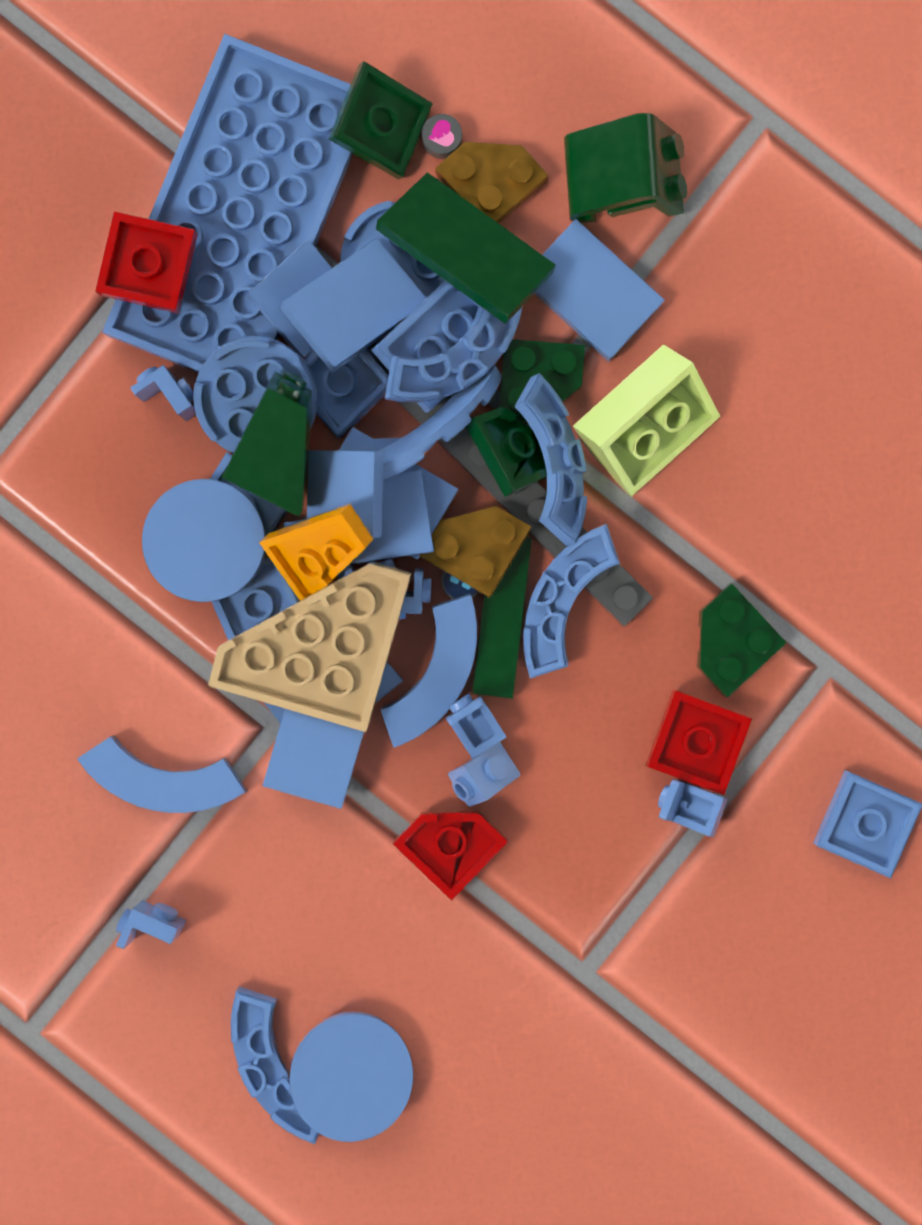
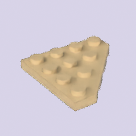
(322, 651)

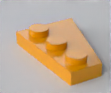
(317, 549)

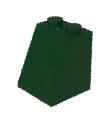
(275, 445)

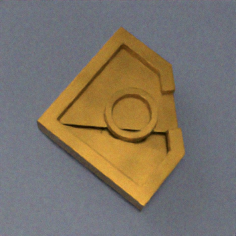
(492, 176)
(478, 547)

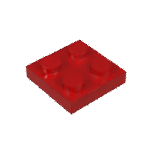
(146, 262)
(698, 742)

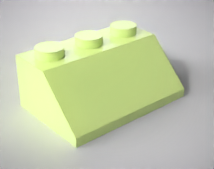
(648, 419)

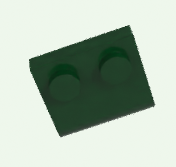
(624, 168)

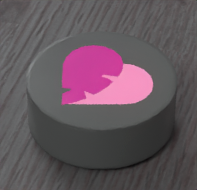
(441, 135)

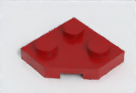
(450, 847)

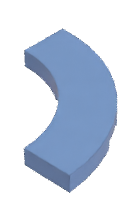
(457, 367)
(443, 424)
(563, 459)
(555, 595)
(445, 674)
(156, 788)
(261, 1063)

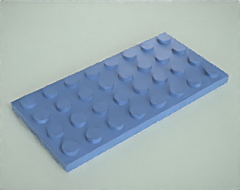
(253, 187)

